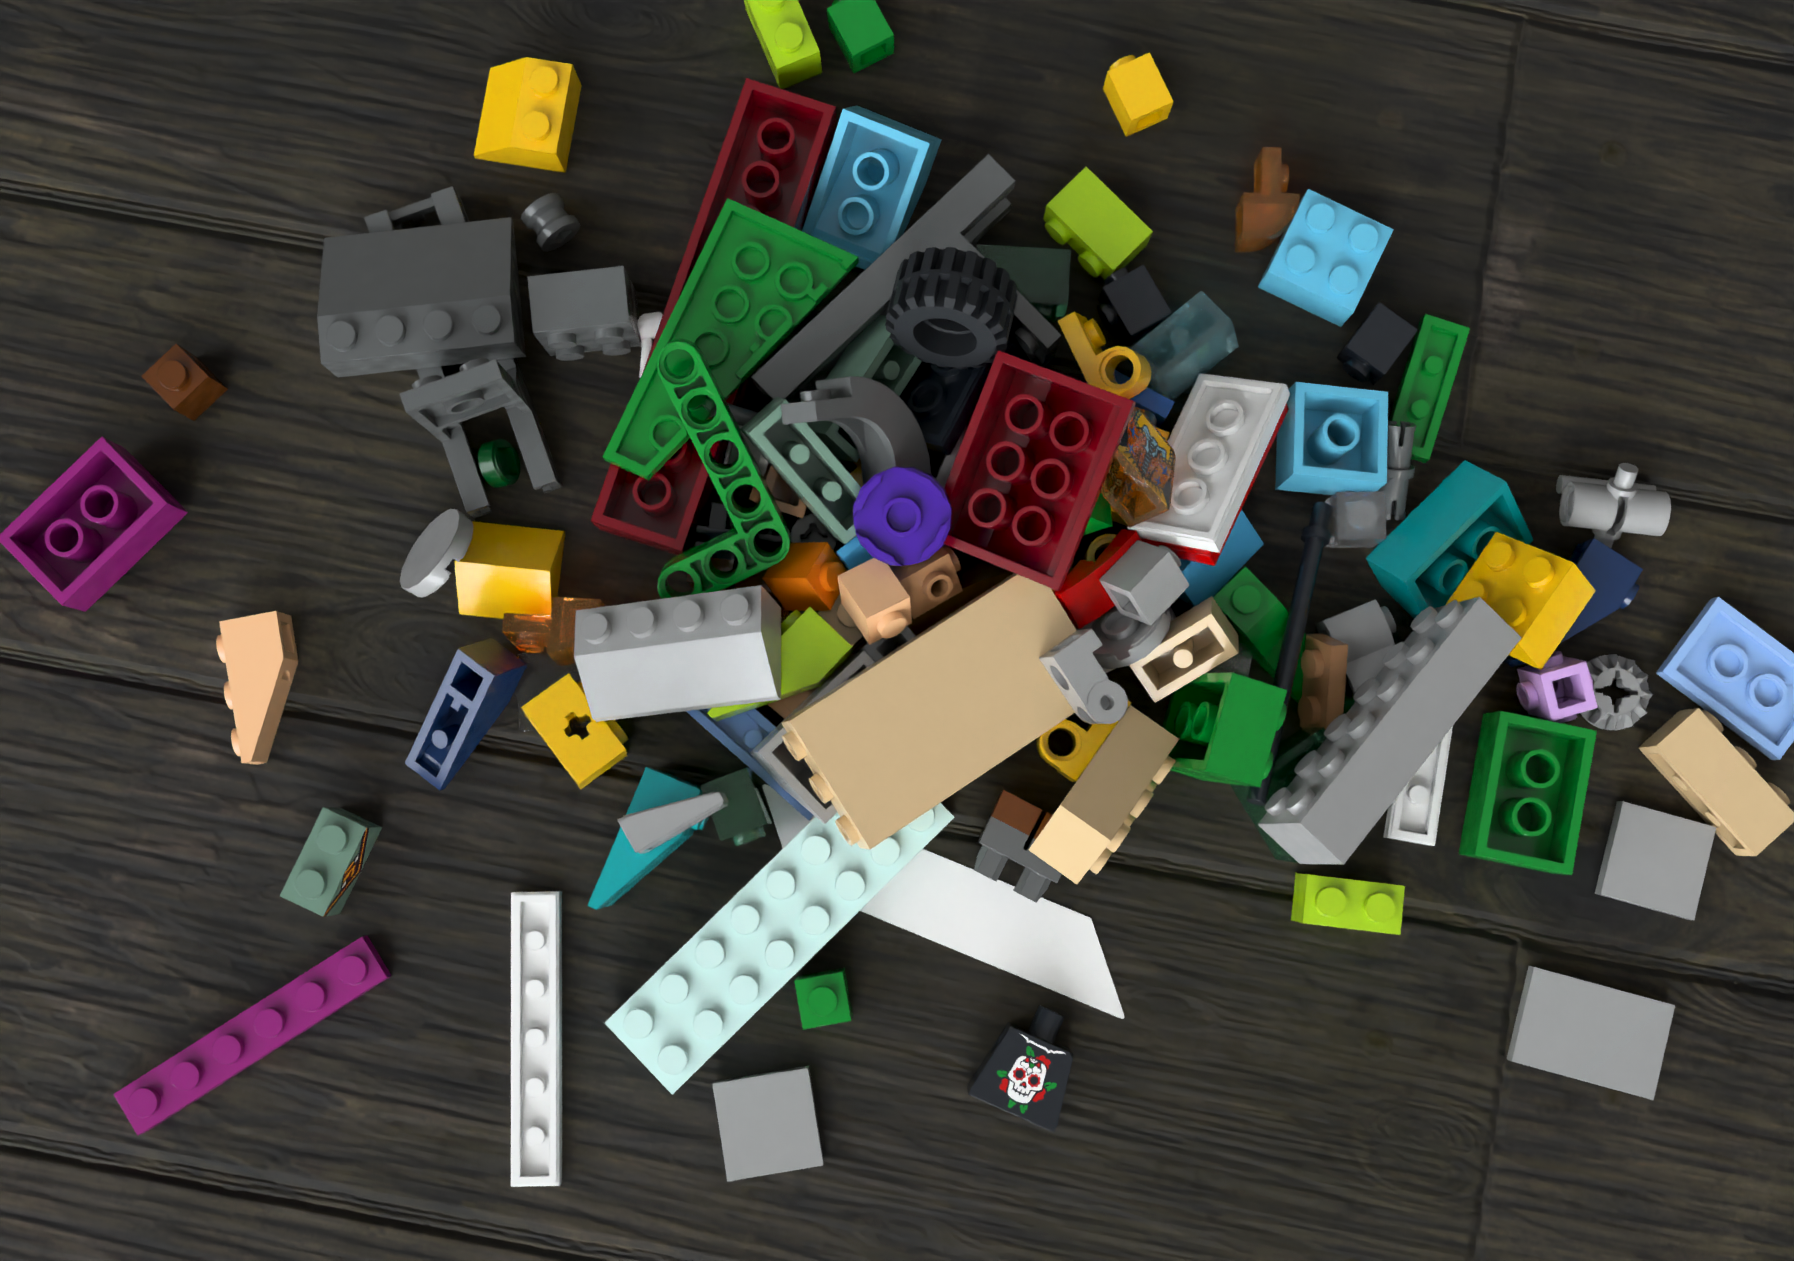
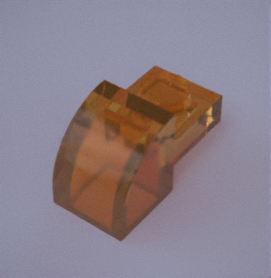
(1267, 211)
(554, 631)

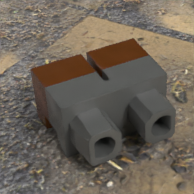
(1004, 840)

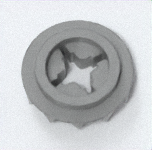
(1627, 677)

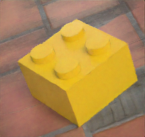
(1530, 592)

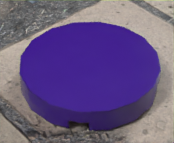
(902, 516)

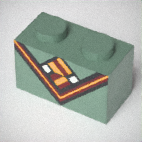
(330, 861)

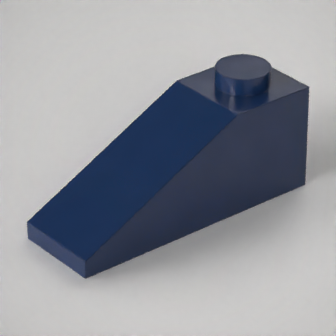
(1611, 578)
(464, 709)

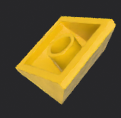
(509, 571)

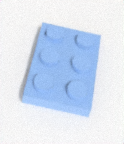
(1736, 676)

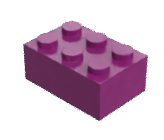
(92, 525)

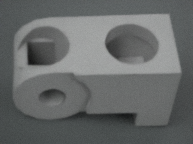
(1083, 679)

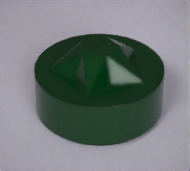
(499, 463)

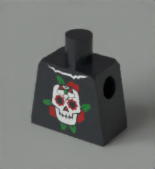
(1026, 1071)

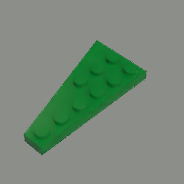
(737, 307)

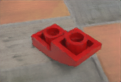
(1082, 592)

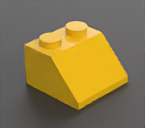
(529, 114)

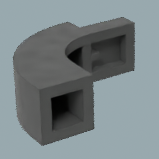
(873, 418)

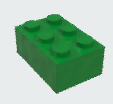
(1225, 728)
(1527, 792)

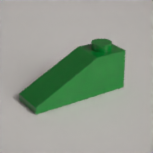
(1258, 622)

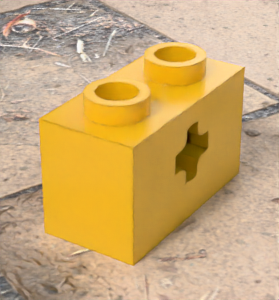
(581, 758)

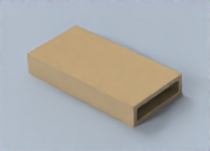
(934, 711)

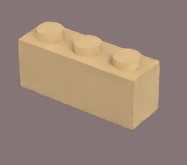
(1719, 781)

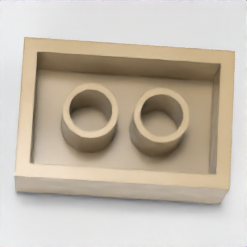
(1107, 797)

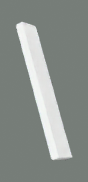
(536, 1038)

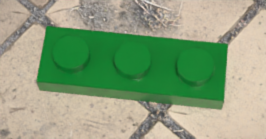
(1429, 380)

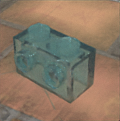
(1187, 345)

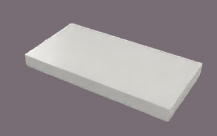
(1217, 454)

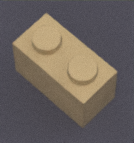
(1191, 648)

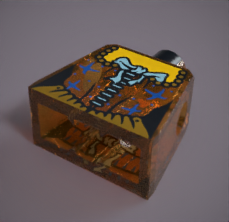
(1141, 471)

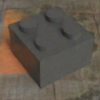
(584, 312)

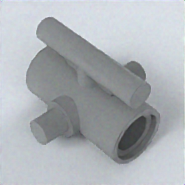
(1613, 505)

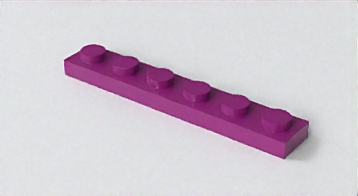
(252, 1035)

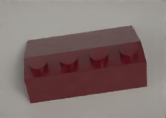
(1032, 468)

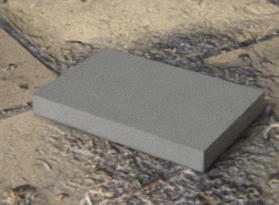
(1591, 1032)

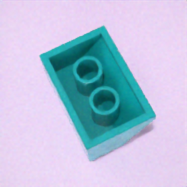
(1444, 537)

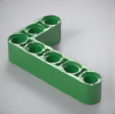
(725, 479)

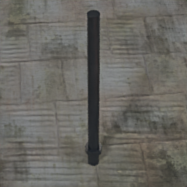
(1315, 538)

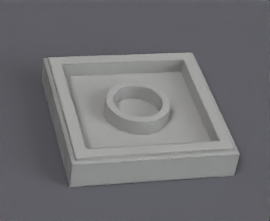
(1655, 860)
(768, 1123)

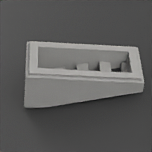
(659, 824)

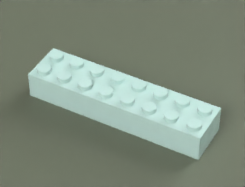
(759, 943)

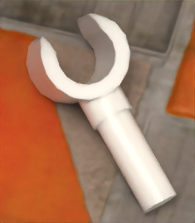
(647, 329)

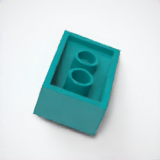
(623, 865)

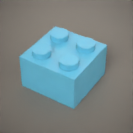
(1325, 258)
(1332, 440)

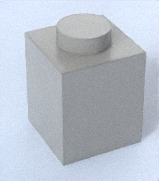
(1145, 581)

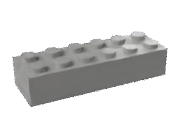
(1388, 731)

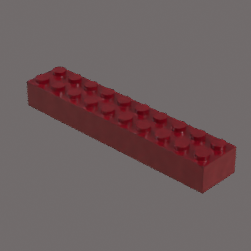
(773, 167)

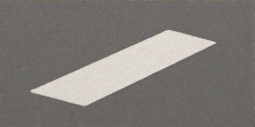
(985, 920)

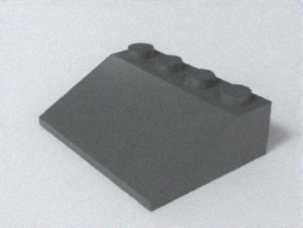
(420, 298)

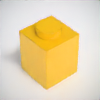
(1137, 93)

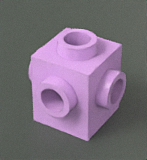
(1557, 690)

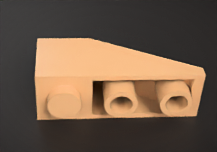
(260, 671)

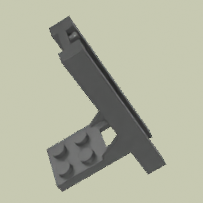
(953, 221)
(478, 388)

